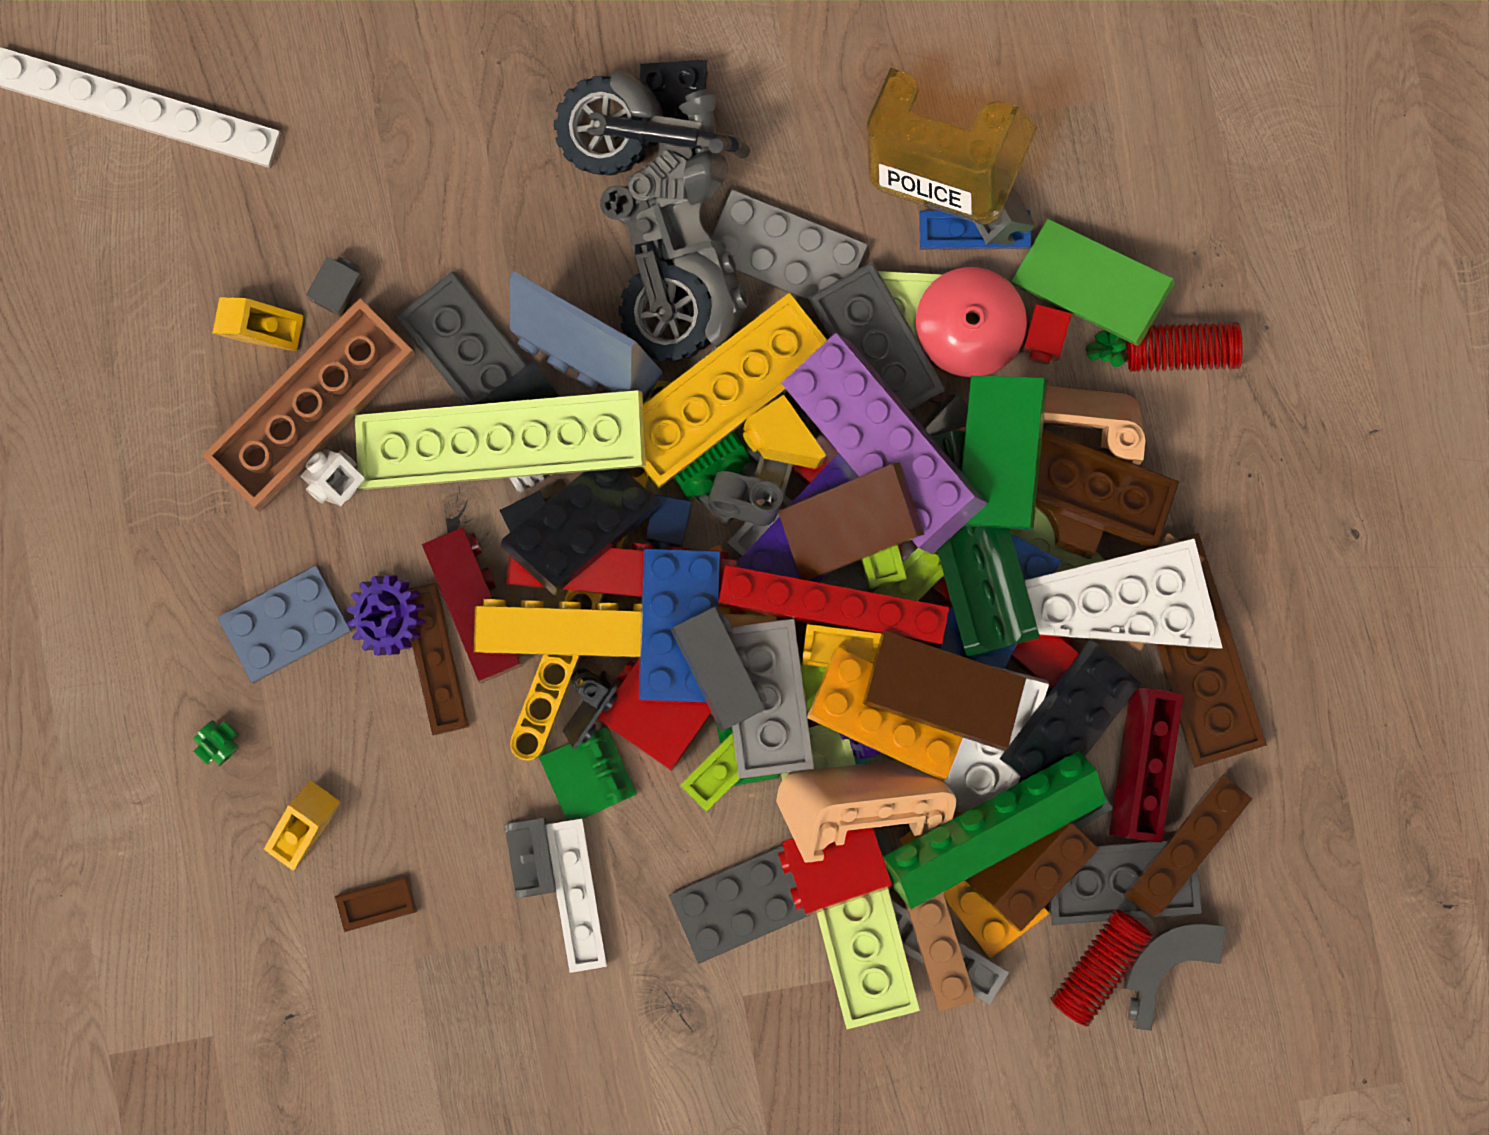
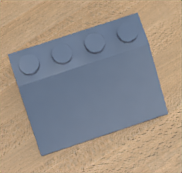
(578, 341)

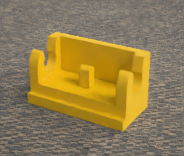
(823, 640)

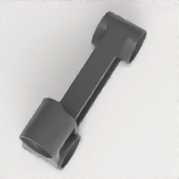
(737, 494)

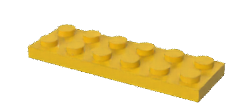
(726, 388)

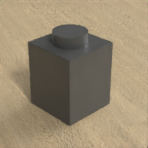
(335, 285)

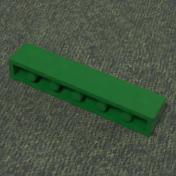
(995, 829)

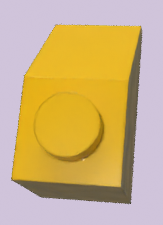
(257, 323)
(782, 435)
(301, 825)

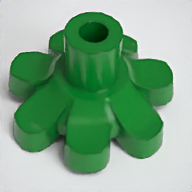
(1107, 348)

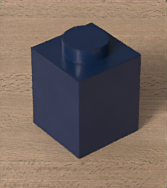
(669, 523)

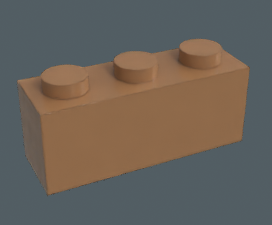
(941, 953)

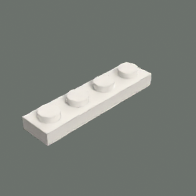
(576, 895)

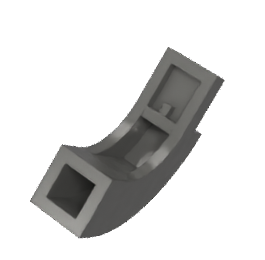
(1164, 951)

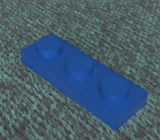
(950, 232)

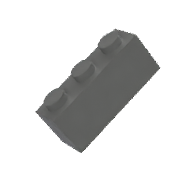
(719, 668)

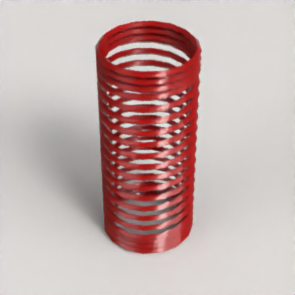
(1230, 349)
(1120, 926)

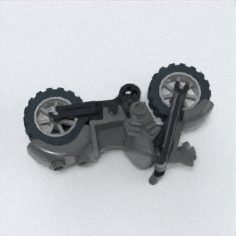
(661, 208)

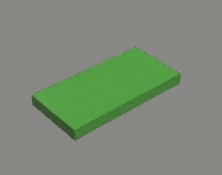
(1093, 282)

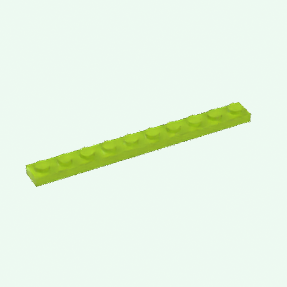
(720, 769)

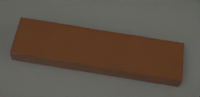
(437, 665)

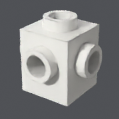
(331, 477)

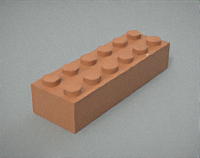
(309, 405)

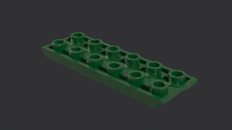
(984, 578)

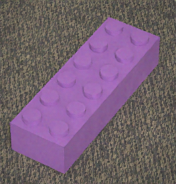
(876, 430)

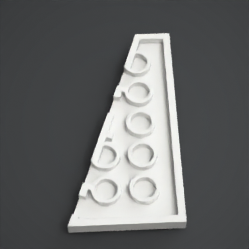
(1130, 598)

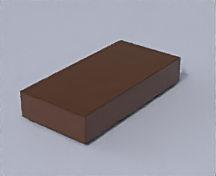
(376, 904)

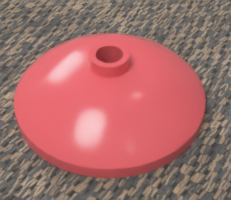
(965, 347)

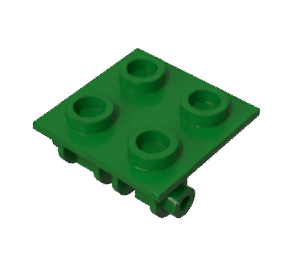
(588, 777)

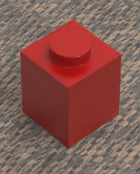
(1046, 334)

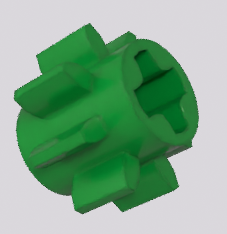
(216, 742)

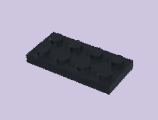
(579, 526)
(1072, 712)

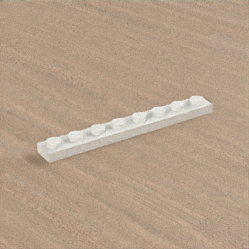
(137, 108)

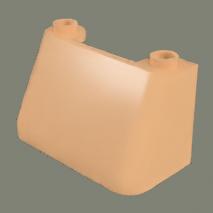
(1112, 413)
(831, 801)

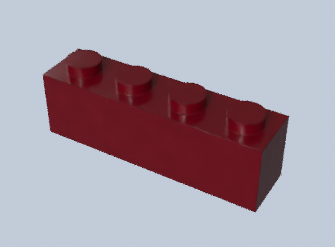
(464, 588)
(1146, 764)

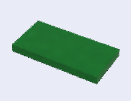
(1004, 448)

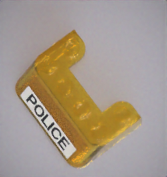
(943, 163)

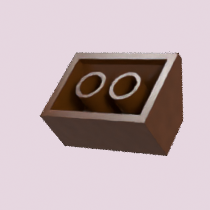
(1034, 875)

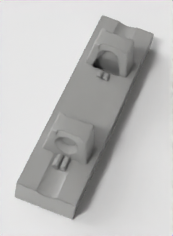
(983, 974)

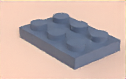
(284, 624)

